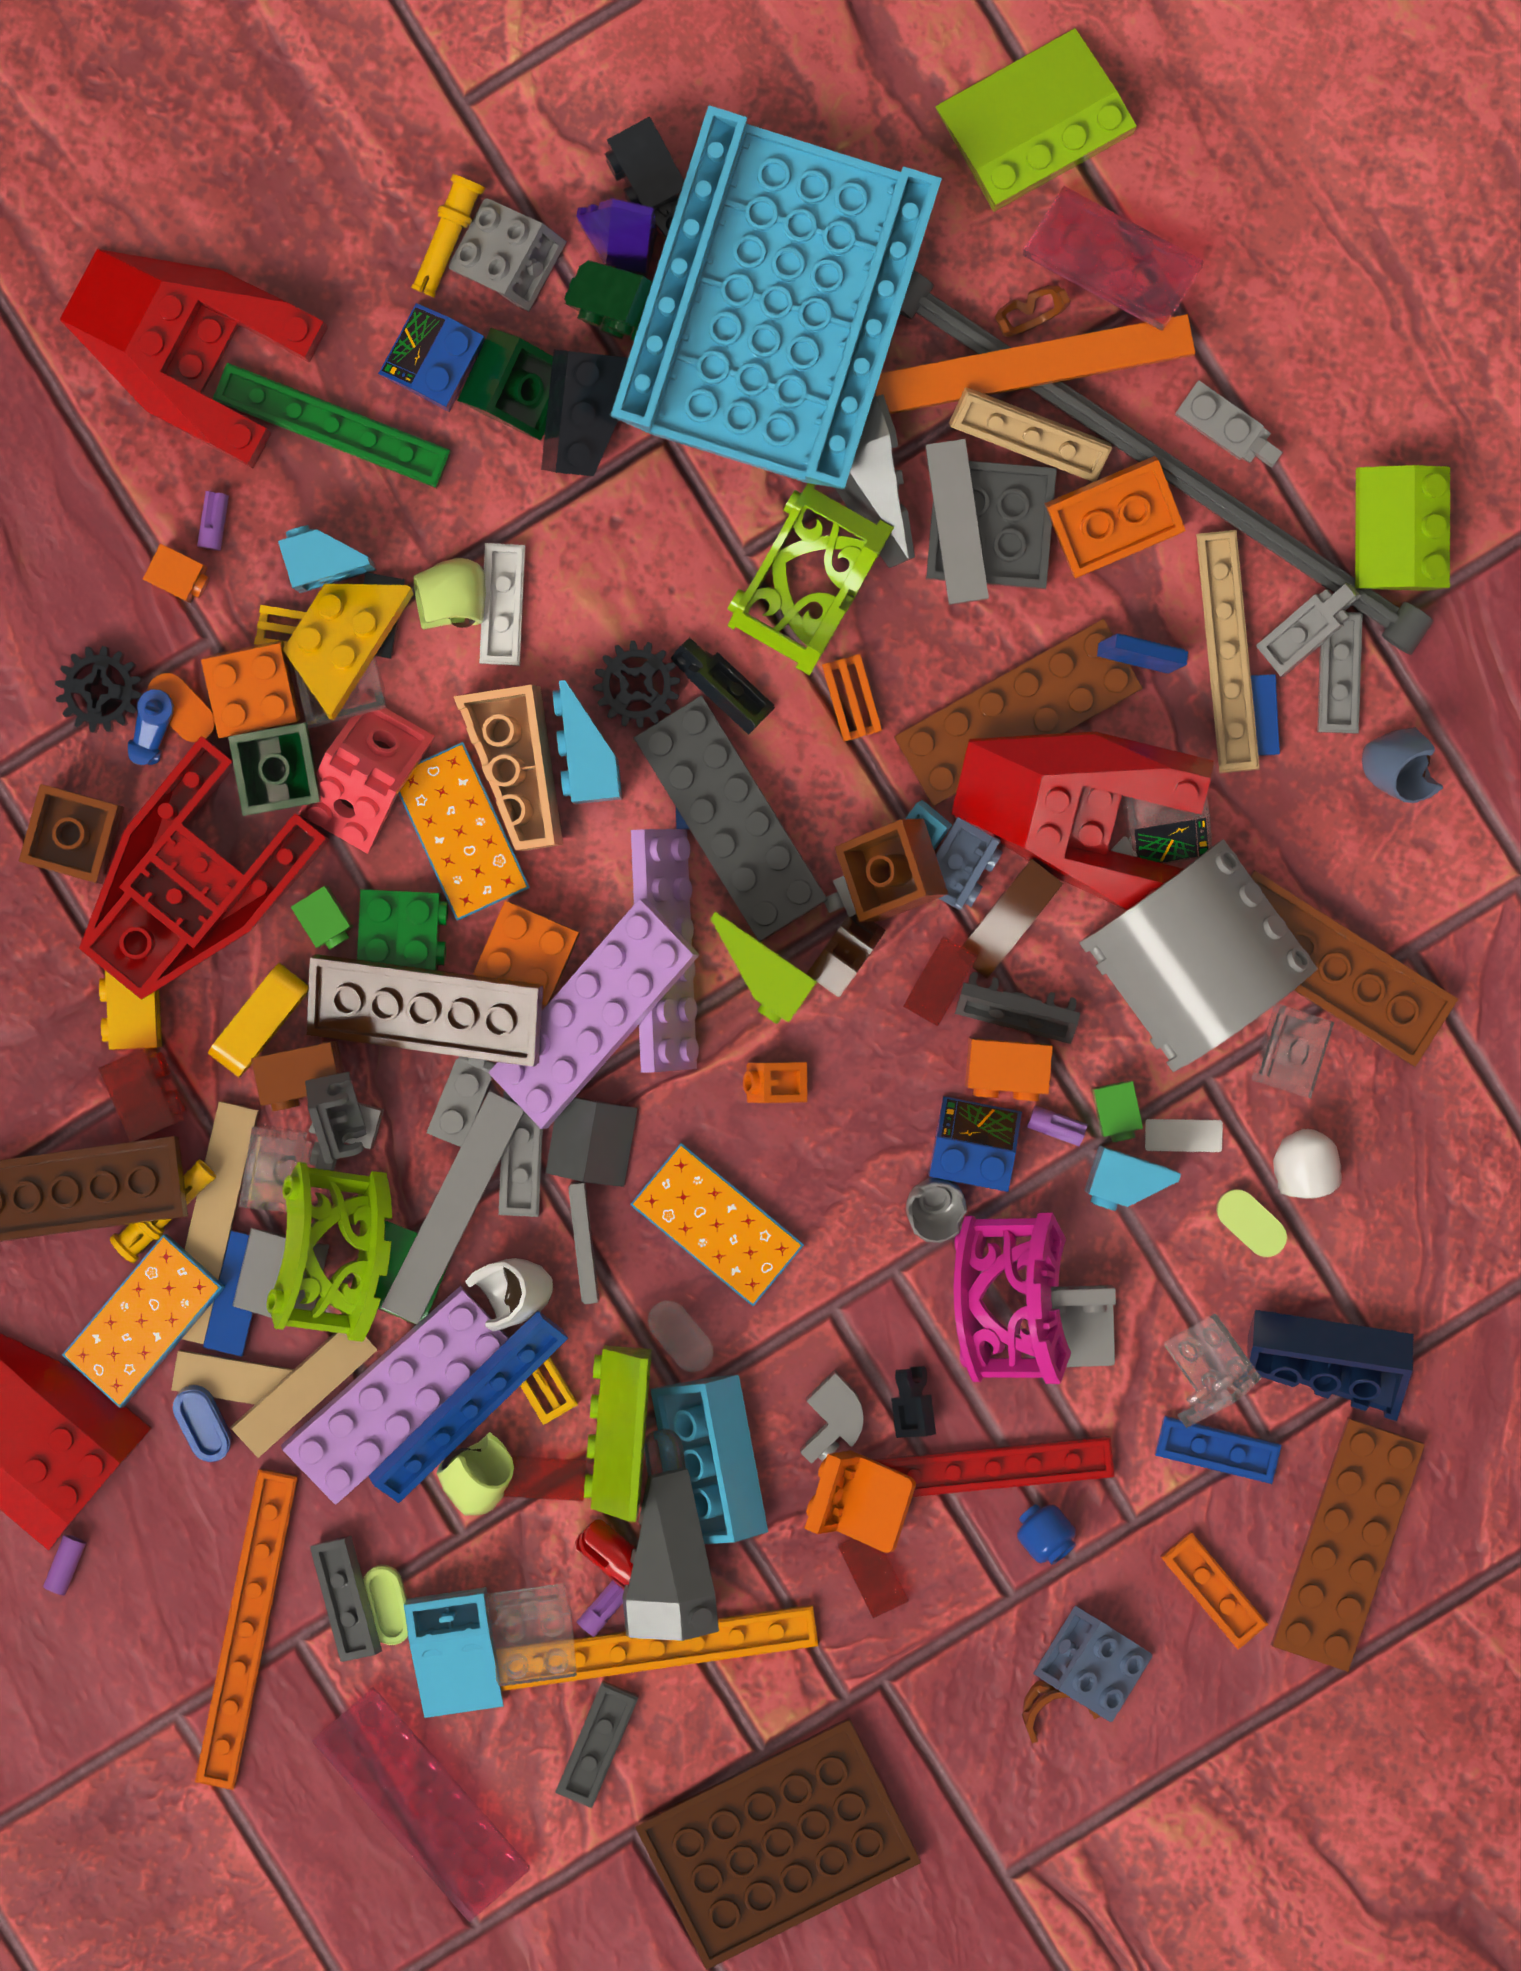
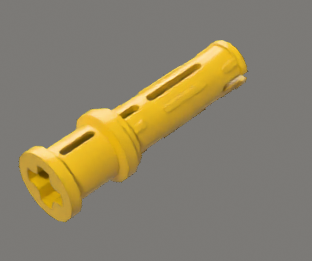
(454, 217)
(139, 1235)

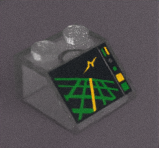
(1166, 832)

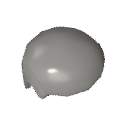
(936, 1209)

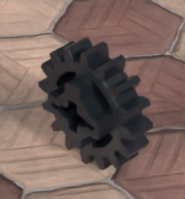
(103, 671)
(625, 699)

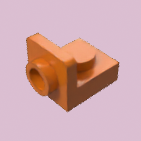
(776, 1082)

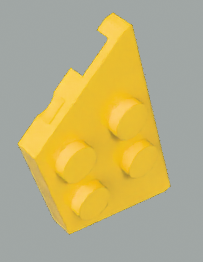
(342, 637)

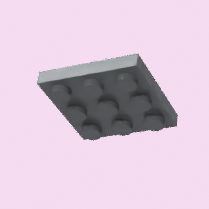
(1010, 524)

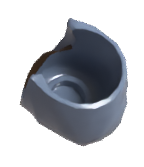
(1399, 765)

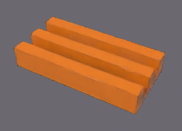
(842, 666)

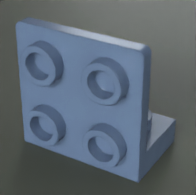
(1093, 1664)

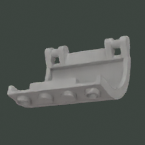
(1200, 956)

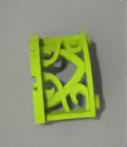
(811, 631)
(355, 1303)

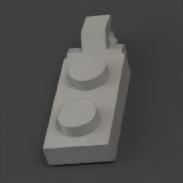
(1227, 425)
(1307, 628)
(461, 1100)

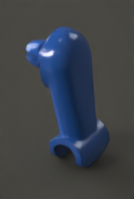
(153, 717)

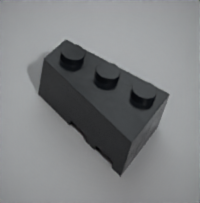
(580, 410)

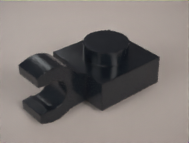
(912, 1410)

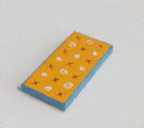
(461, 832)
(717, 1224)
(143, 1321)

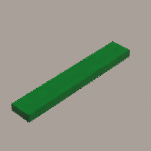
(331, 425)

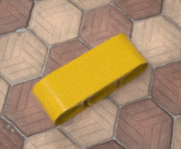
(259, 1020)

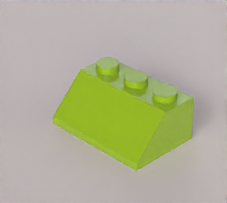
(1402, 528)

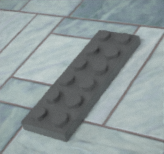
(730, 819)

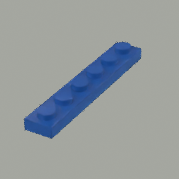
(468, 1407)

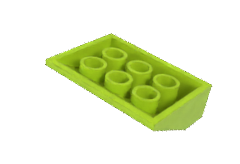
(1036, 119)
(768, 976)
(619, 1432)

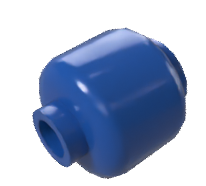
(1046, 1533)

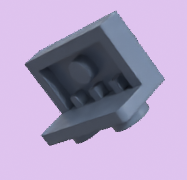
(962, 861)

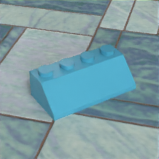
(717, 1453)

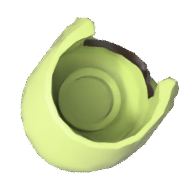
(451, 594)
(477, 1475)

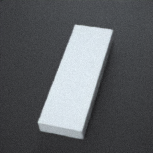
(503, 604)

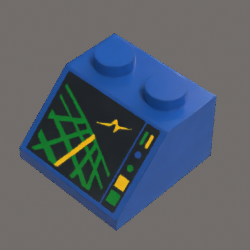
(433, 356)
(975, 1144)

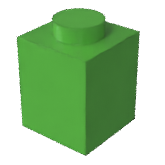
(323, 918)
(1117, 1110)

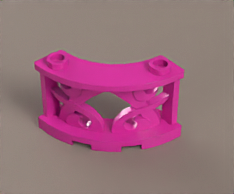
(1045, 1333)

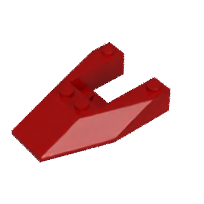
(166, 330)
(1061, 797)
(176, 897)

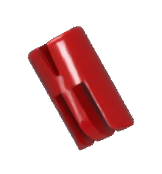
(607, 1551)

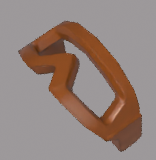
(1060, 301)
(1030, 1712)

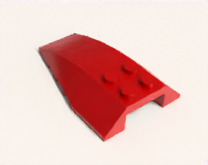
(55, 1440)

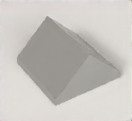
(261, 1270)

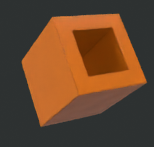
(177, 574)

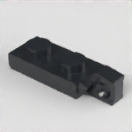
(723, 685)

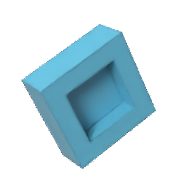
(935, 823)

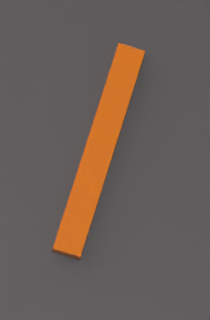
(1036, 364)
(246, 1629)

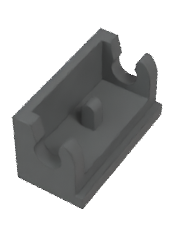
(335, 1115)

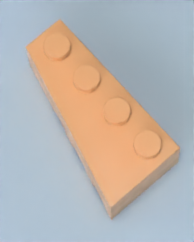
(516, 761)

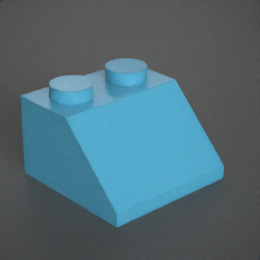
(319, 559)
(1125, 1179)

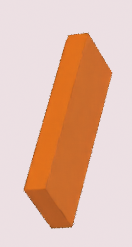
(1214, 1590)

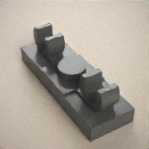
(1018, 1010)

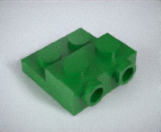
(402, 928)

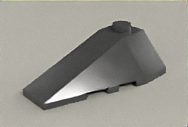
(875, 483)
(670, 1576)

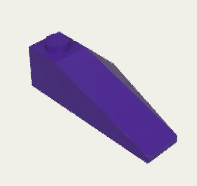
(621, 233)

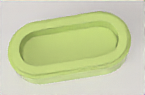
(1251, 1223)
(387, 1602)

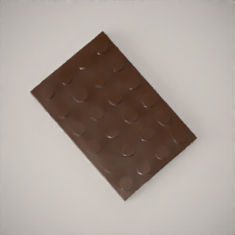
(778, 1843)

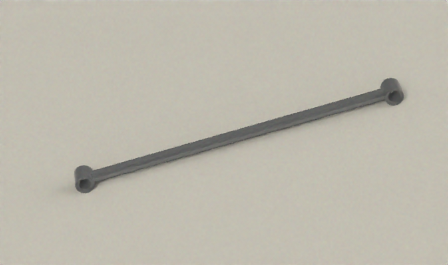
(1402, 625)

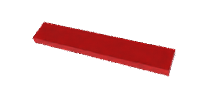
(1007, 1466)

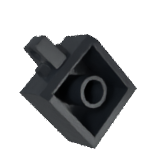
(647, 169)

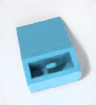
(591, 763)
(453, 1652)

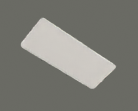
(1183, 1135)

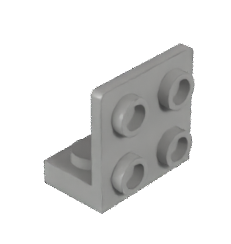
(507, 253)
(1087, 1323)

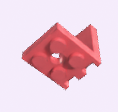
(366, 775)

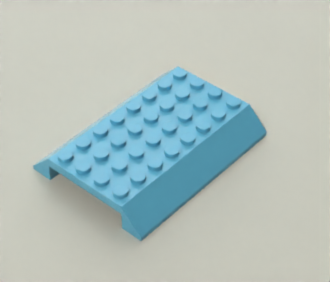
(775, 301)

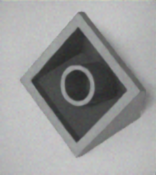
(592, 1142)

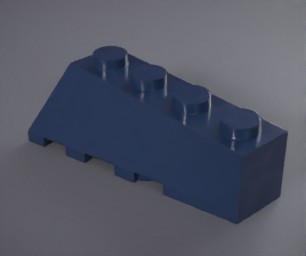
(1333, 1358)

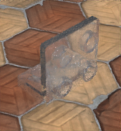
(1212, 1366)
(532, 1634)

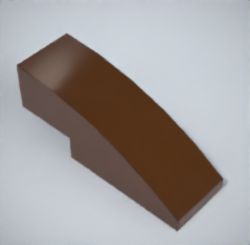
(1011, 916)
(845, 954)

